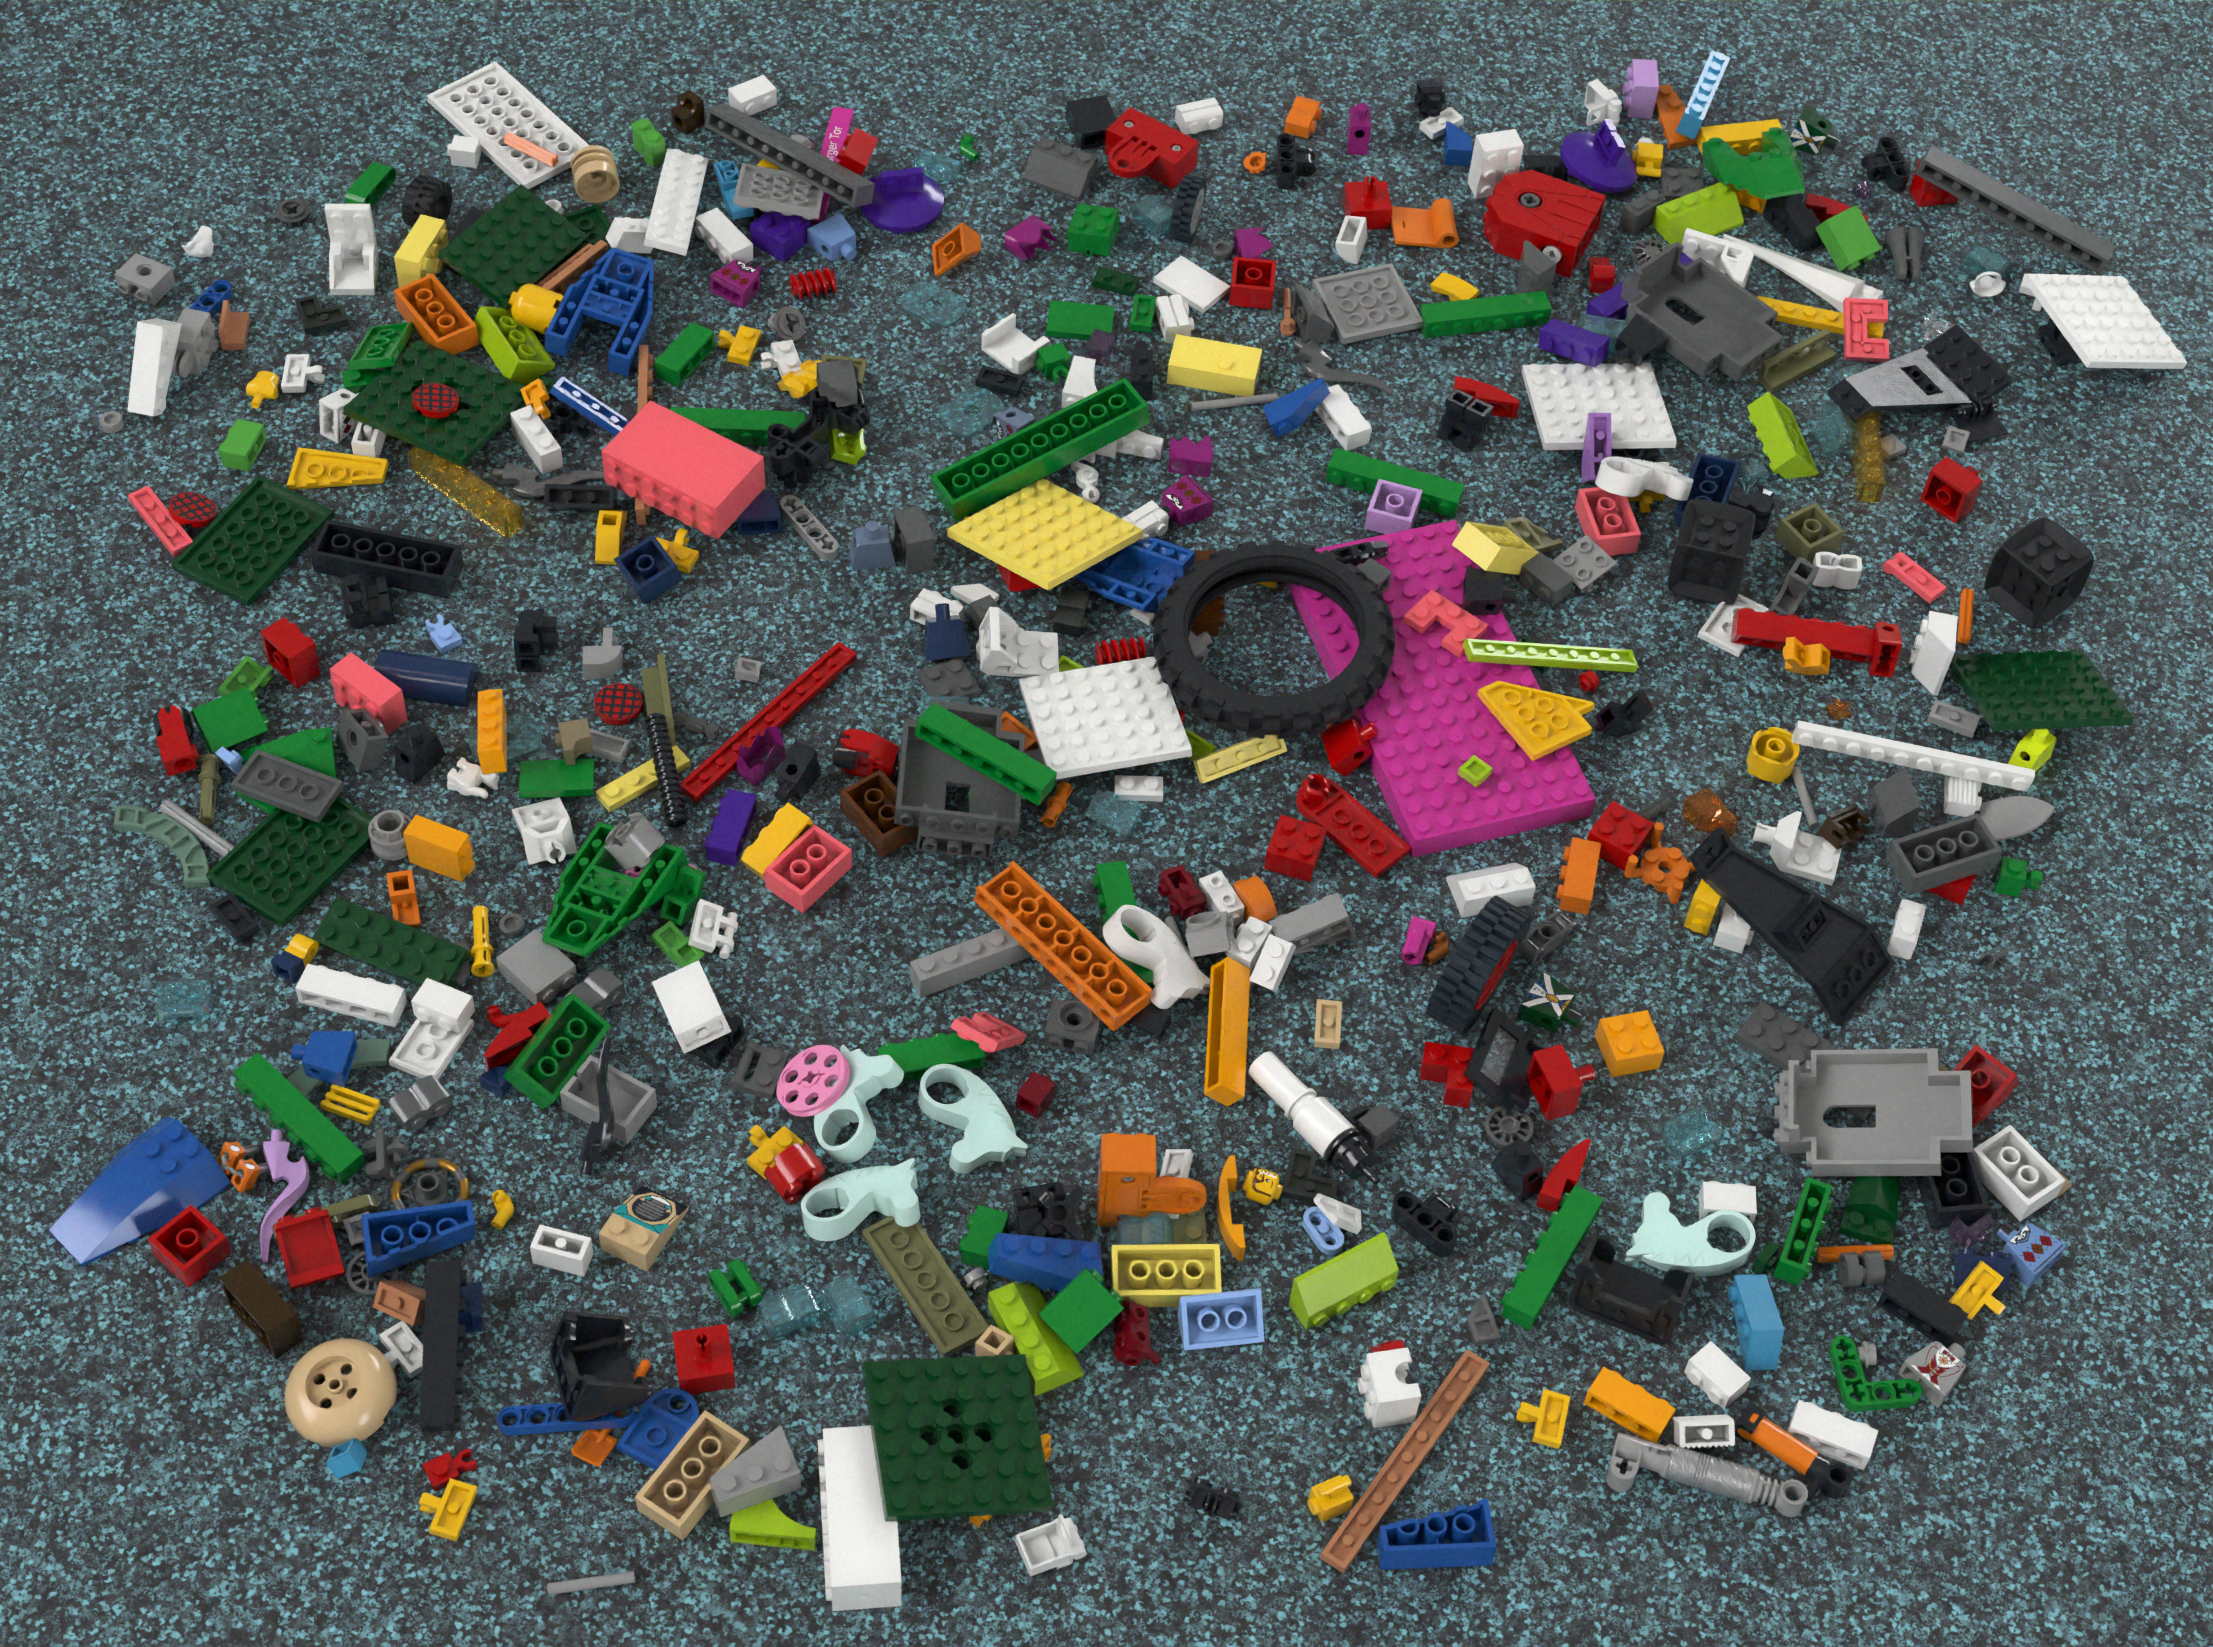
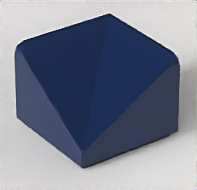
(494, 1082)

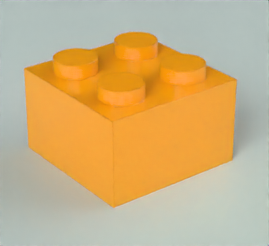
(1629, 1043)

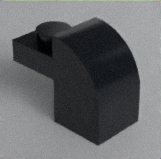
(1625, 718)

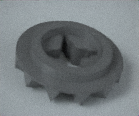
(291, 206)
(792, 315)

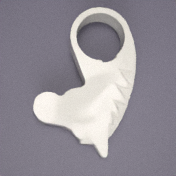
(1632, 476)
(1160, 951)

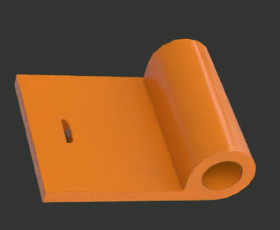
(1425, 226)

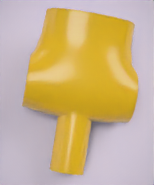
(262, 387)

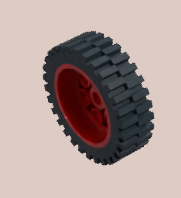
(1479, 964)

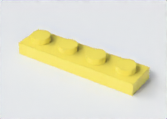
(1238, 757)
(636, 782)

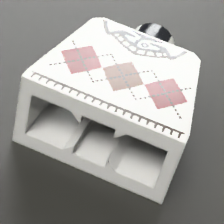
(332, 419)

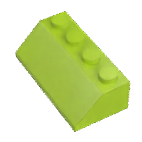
(1706, 210)
(511, 345)
(1781, 438)
(1344, 1282)
(1047, 1355)

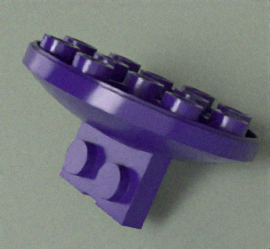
(1599, 159)
(904, 201)

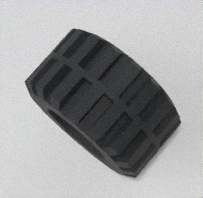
(426, 197)

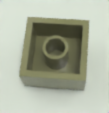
(1809, 532)

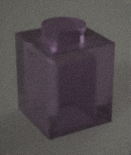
(1100, 347)

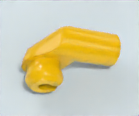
(504, 1209)

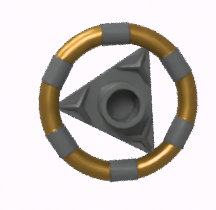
(431, 1187)

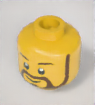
(1262, 1186)

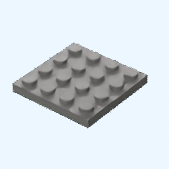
(777, 191)
(1367, 303)

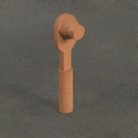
(1287, 325)

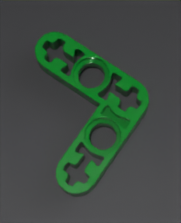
(1864, 1389)

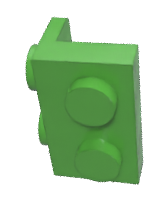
(246, 674)

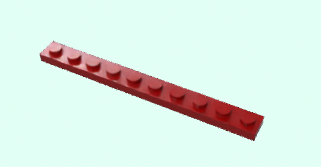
(776, 714)

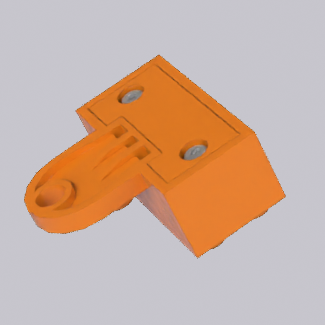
(1130, 1185)

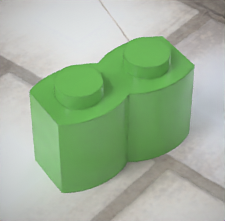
(648, 142)

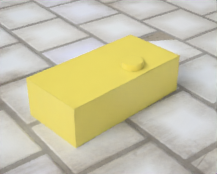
(1214, 366)
(1494, 547)
(1165, 1272)

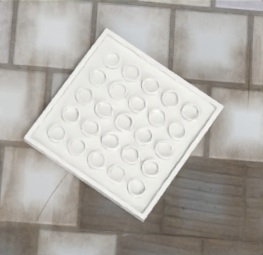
(2105, 321)
(1567, 392)
(1104, 718)

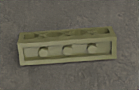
(1796, 362)
(657, 693)

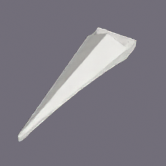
(1824, 282)

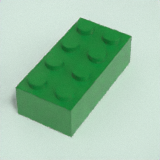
(556, 1051)

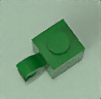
(1053, 362)
(2013, 875)

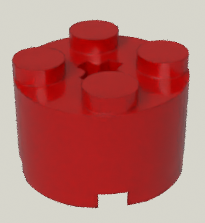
(795, 1172)

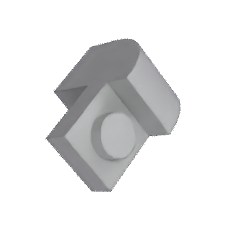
(603, 660)

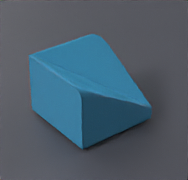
(346, 1458)

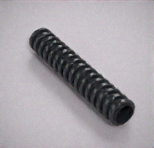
(666, 770)

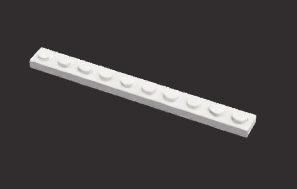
(1913, 756)

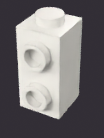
(1221, 896)

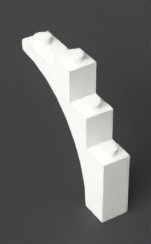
(1081, 384)

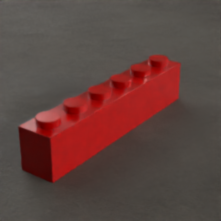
(1771, 631)

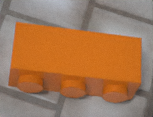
(1578, 875)

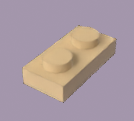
(1327, 1024)

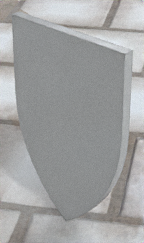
(2014, 816)

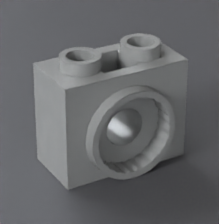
(145, 279)
(1209, 933)

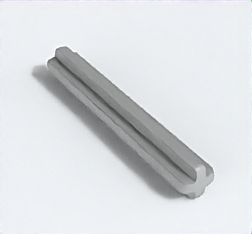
(199, 830)

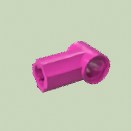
(1418, 936)

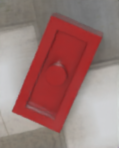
(1600, 274)

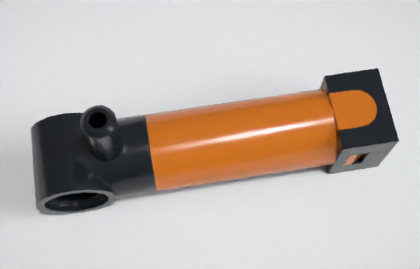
(1819, 1469)

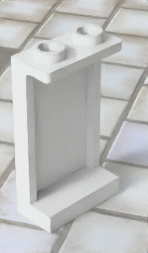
(691, 1007)

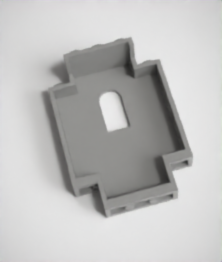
(1915, 1105)

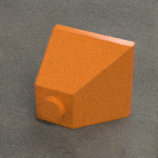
(955, 248)

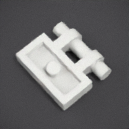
(706, 927)

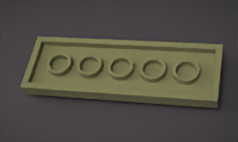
(926, 1284)

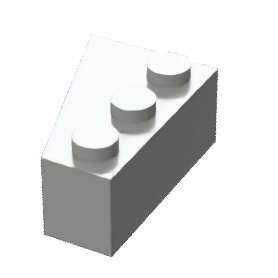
(1315, 924)
(756, 1475)

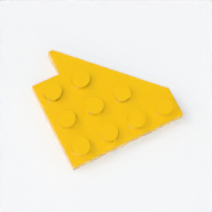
(1536, 717)

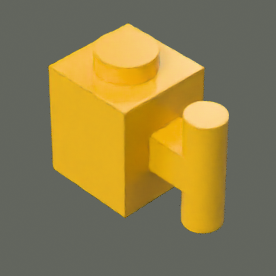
(1648, 159)
(1331, 1498)

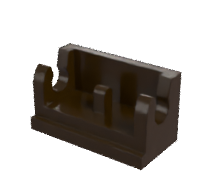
(1843, 827)

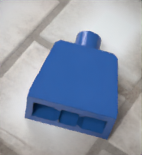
(327, 1055)

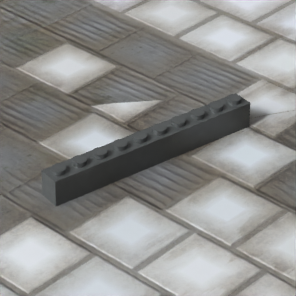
(790, 155)
(2015, 209)

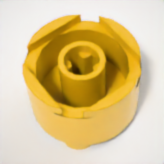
(1772, 755)

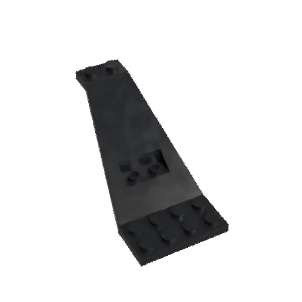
(1949, 365)
(1816, 937)

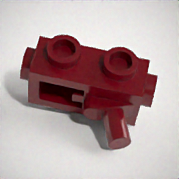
(1184, 900)
(1132, 1335)

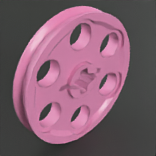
(813, 1080)

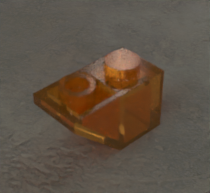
(1707, 812)

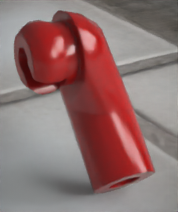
(498, 1018)

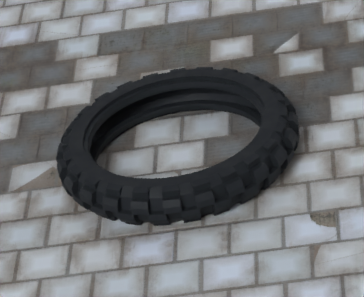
(1274, 714)

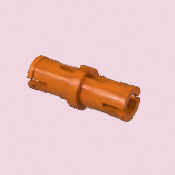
(1056, 804)

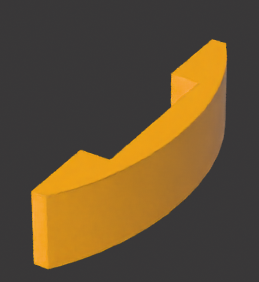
(1232, 1234)

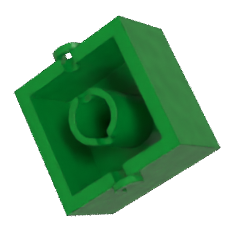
(1093, 230)

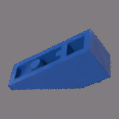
(1293, 409)

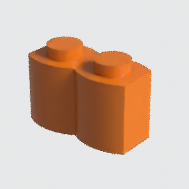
(1303, 117)

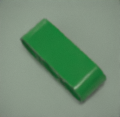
(371, 184)

